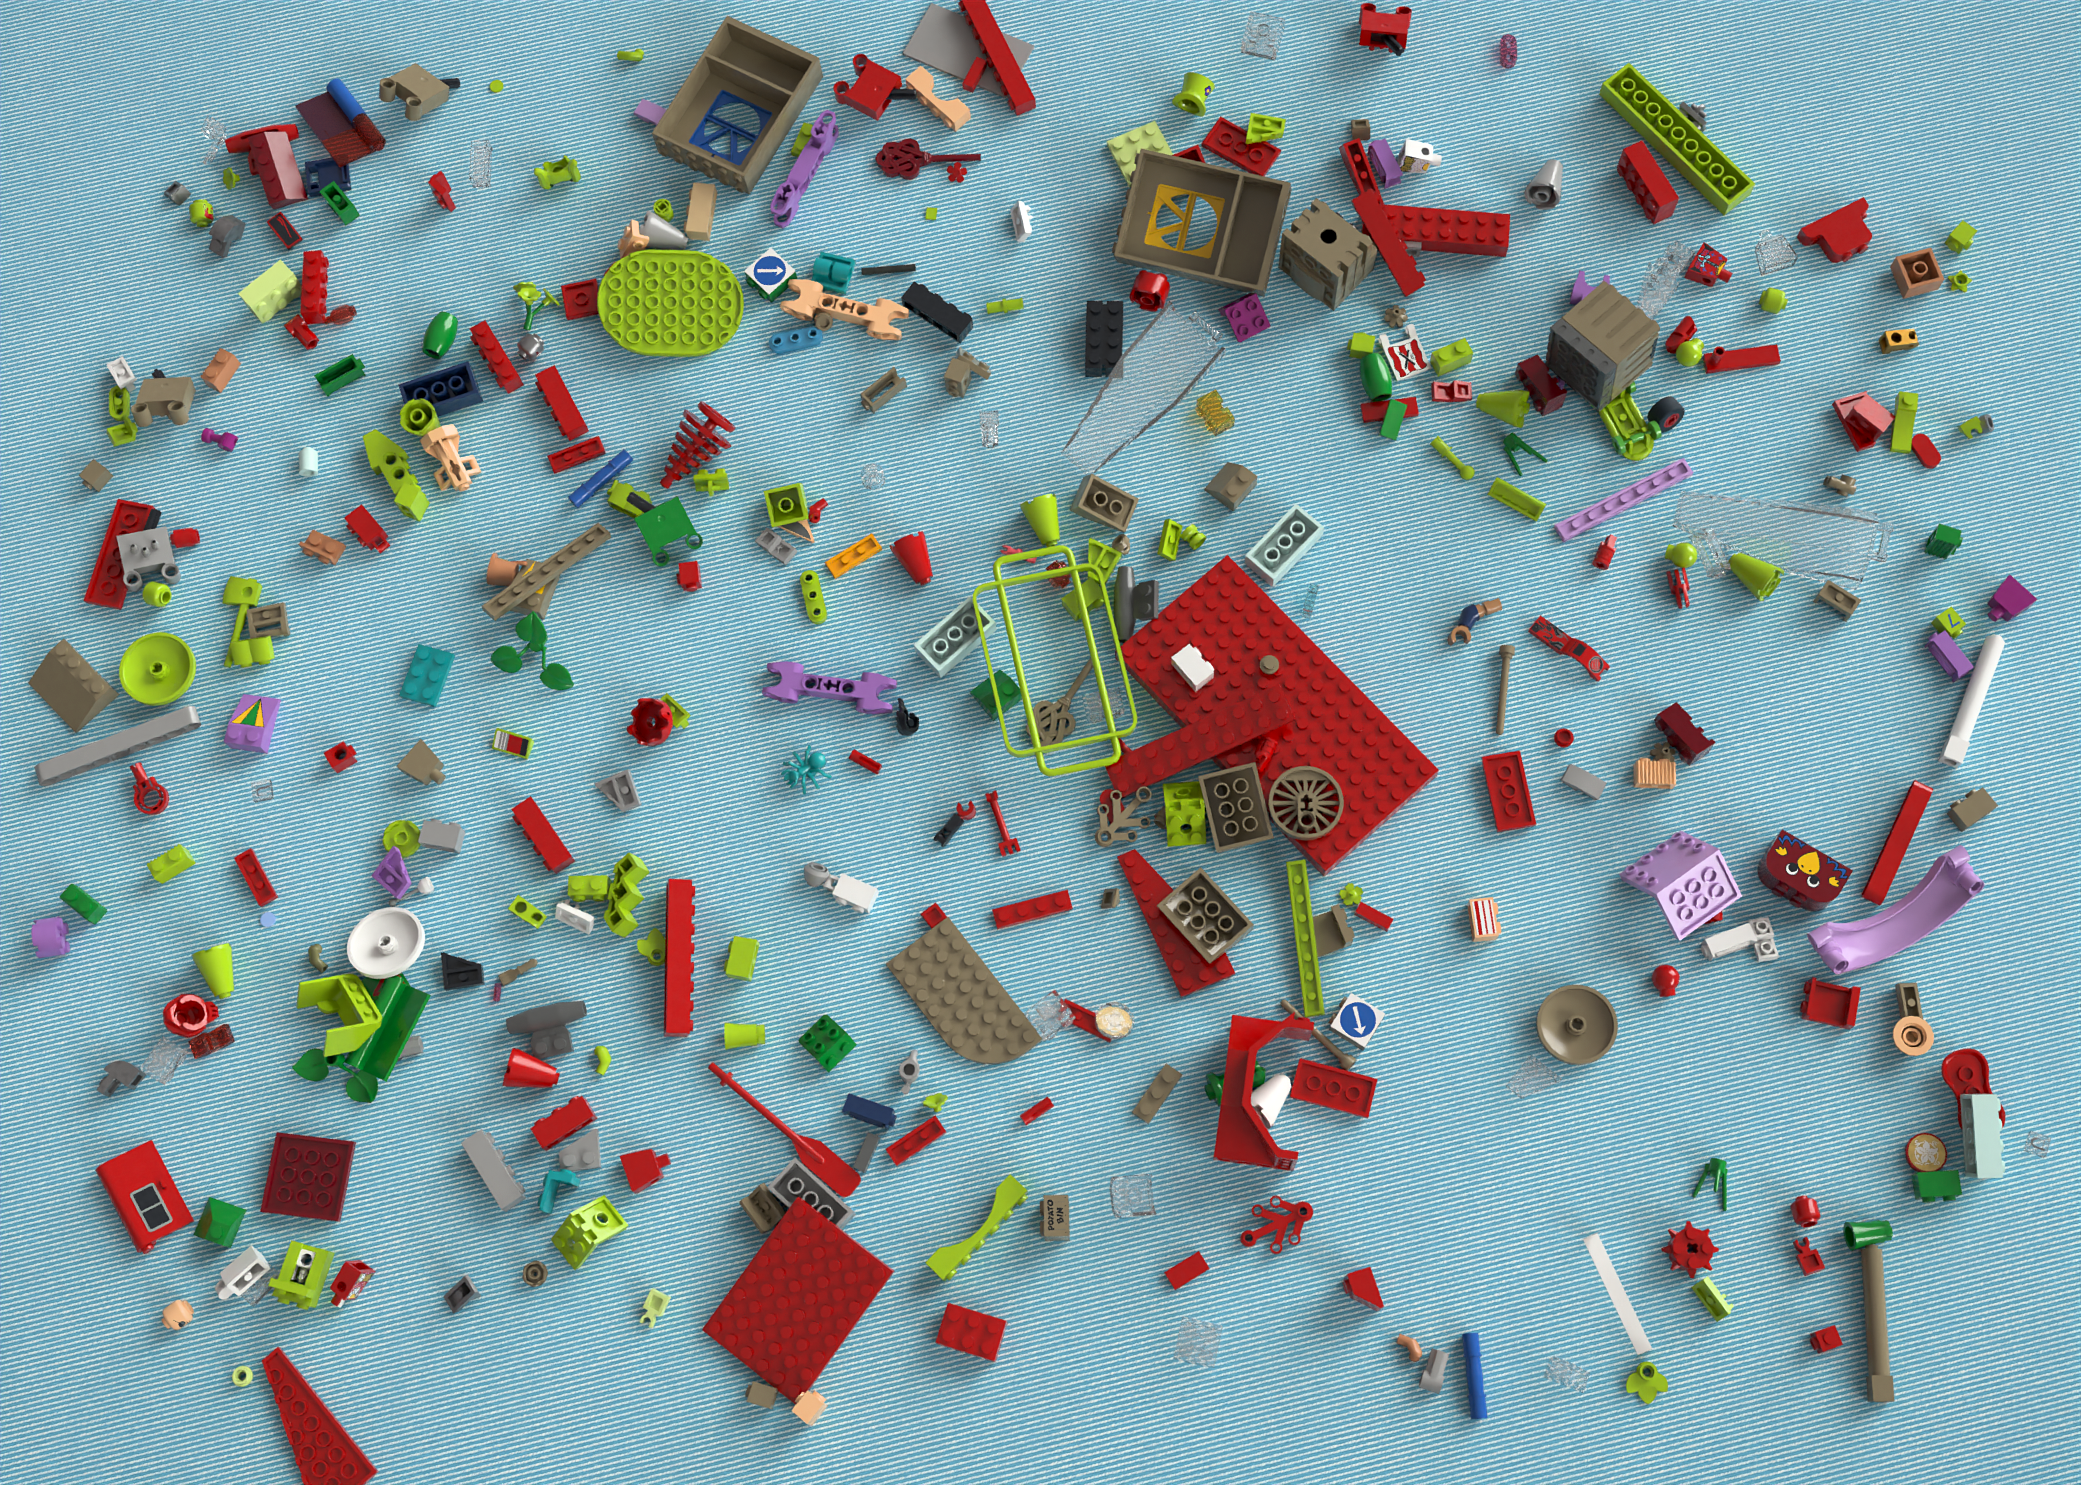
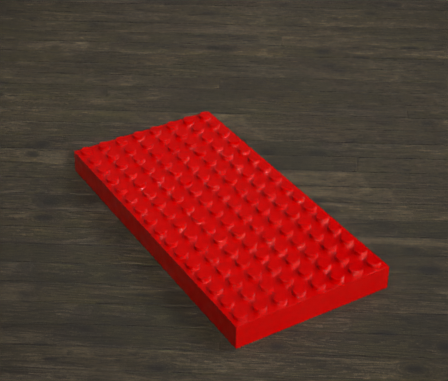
(1334, 722)

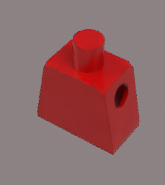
(644, 1168)

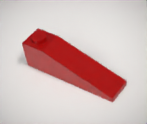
(1359, 167)

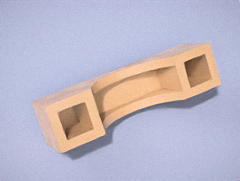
(952, 112)

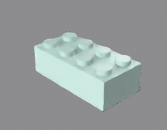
(1284, 545)
(953, 638)
(1982, 1135)

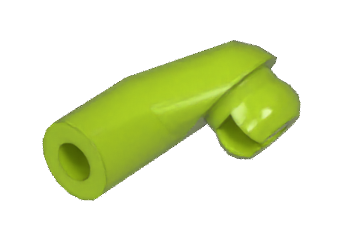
(631, 56)

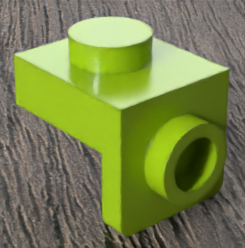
(122, 433)

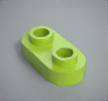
(118, 404)

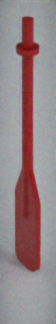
(811, 1152)

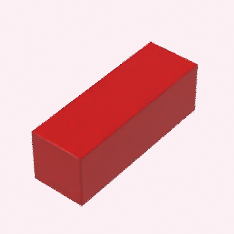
(974, 74)
(1373, 916)

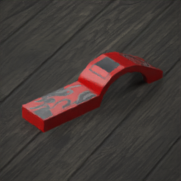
(1572, 647)

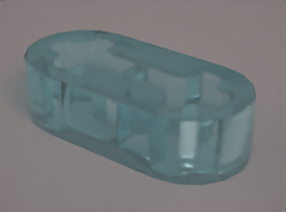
(1310, 601)

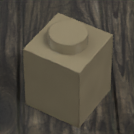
(95, 476)
(761, 1395)

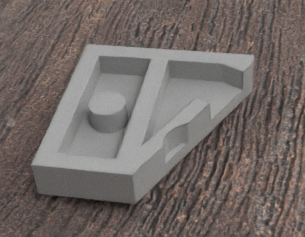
(582, 1153)

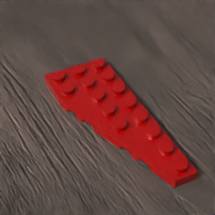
(1183, 961)
(318, 1439)

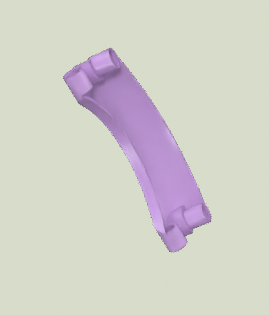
(1925, 908)

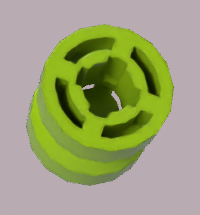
(663, 209)
(1193, 537)

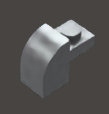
(224, 232)
(120, 1073)

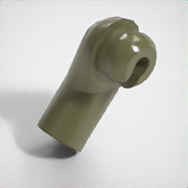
(314, 958)

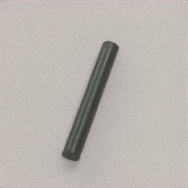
(888, 269)

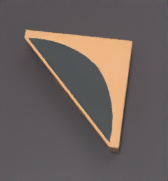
(799, 529)

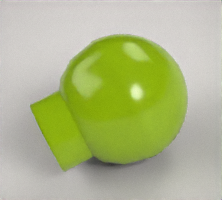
(1690, 352)
(1682, 555)

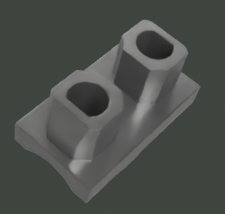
(1695, 115)

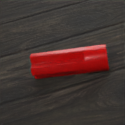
(865, 761)
(1036, 1111)

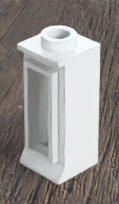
(1728, 942)

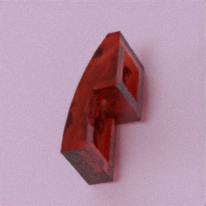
(211, 1042)

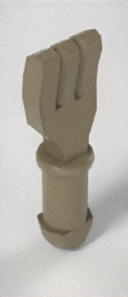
(511, 975)

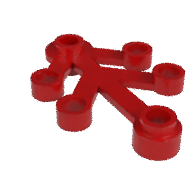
(1280, 1223)

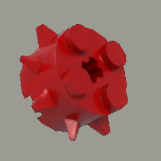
(1678, 1248)

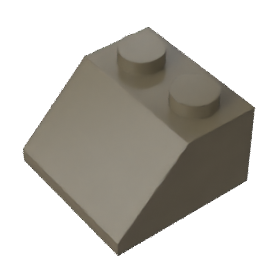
(1232, 485)

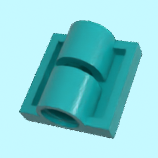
(833, 272)

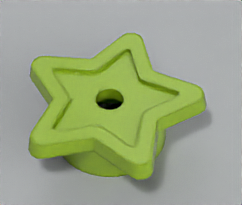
(1960, 276)

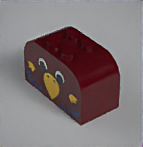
(1801, 873)

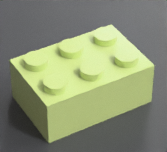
(271, 291)

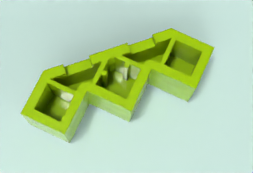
(625, 895)

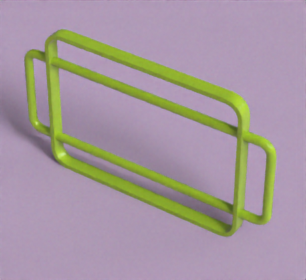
(1037, 750)

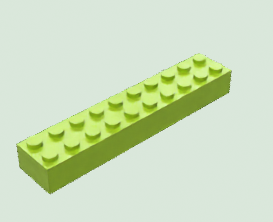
(1676, 139)

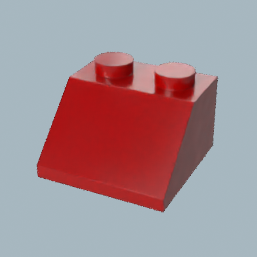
(1363, 1288)

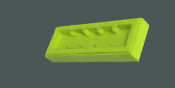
(1516, 499)

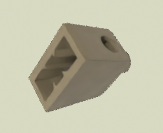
(422, 764)

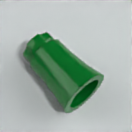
(1866, 1233)

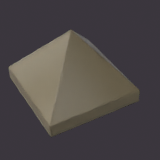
(1110, 898)

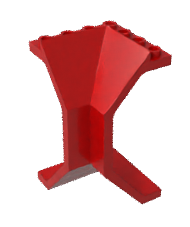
(1240, 1131)

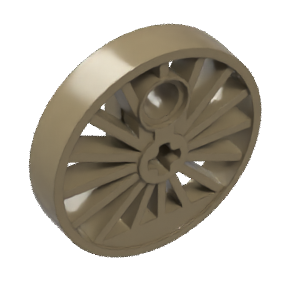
(1305, 775)

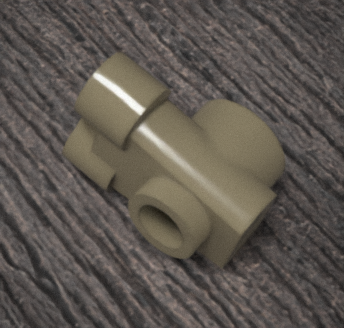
(1844, 485)

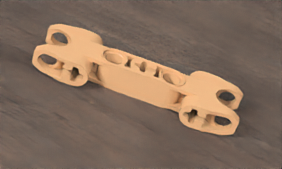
(876, 317)

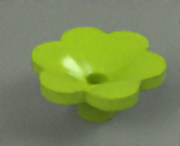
(230, 178)
(935, 1101)

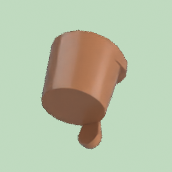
(501, 571)

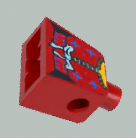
(1708, 267)

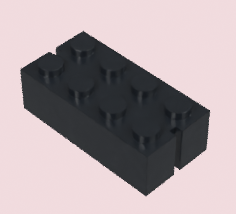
(1103, 337)

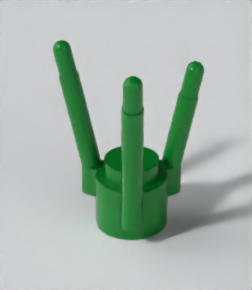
(1514, 443)
(1717, 1170)

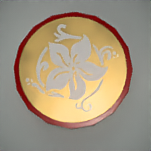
(1925, 1153)

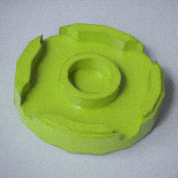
(403, 836)

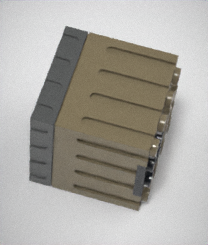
(1602, 345)

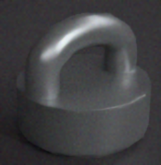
(1986, 424)

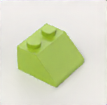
(786, 504)

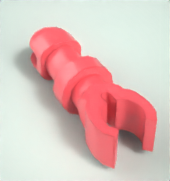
(1010, 550)

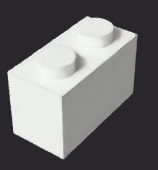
(1193, 667)

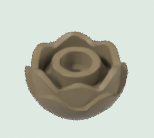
(530, 1269)

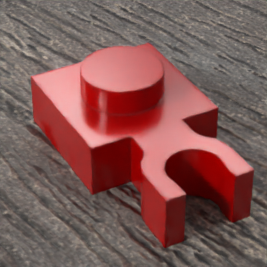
(1808, 1259)

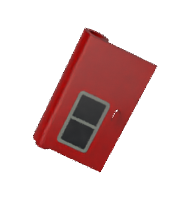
(139, 1199)

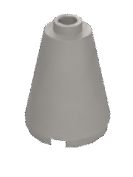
(1546, 186)

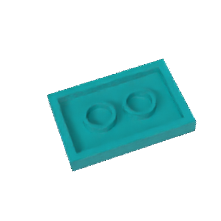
(427, 675)

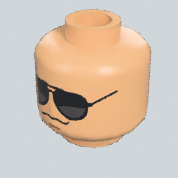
(177, 1314)

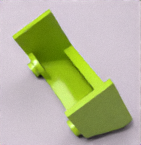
(351, 1001)

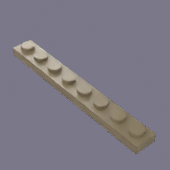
(546, 571)

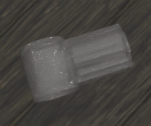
(989, 423)

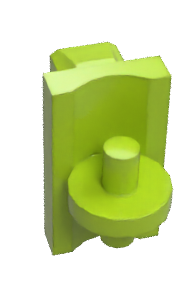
(711, 482)

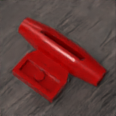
(240, 143)

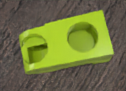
(527, 912)

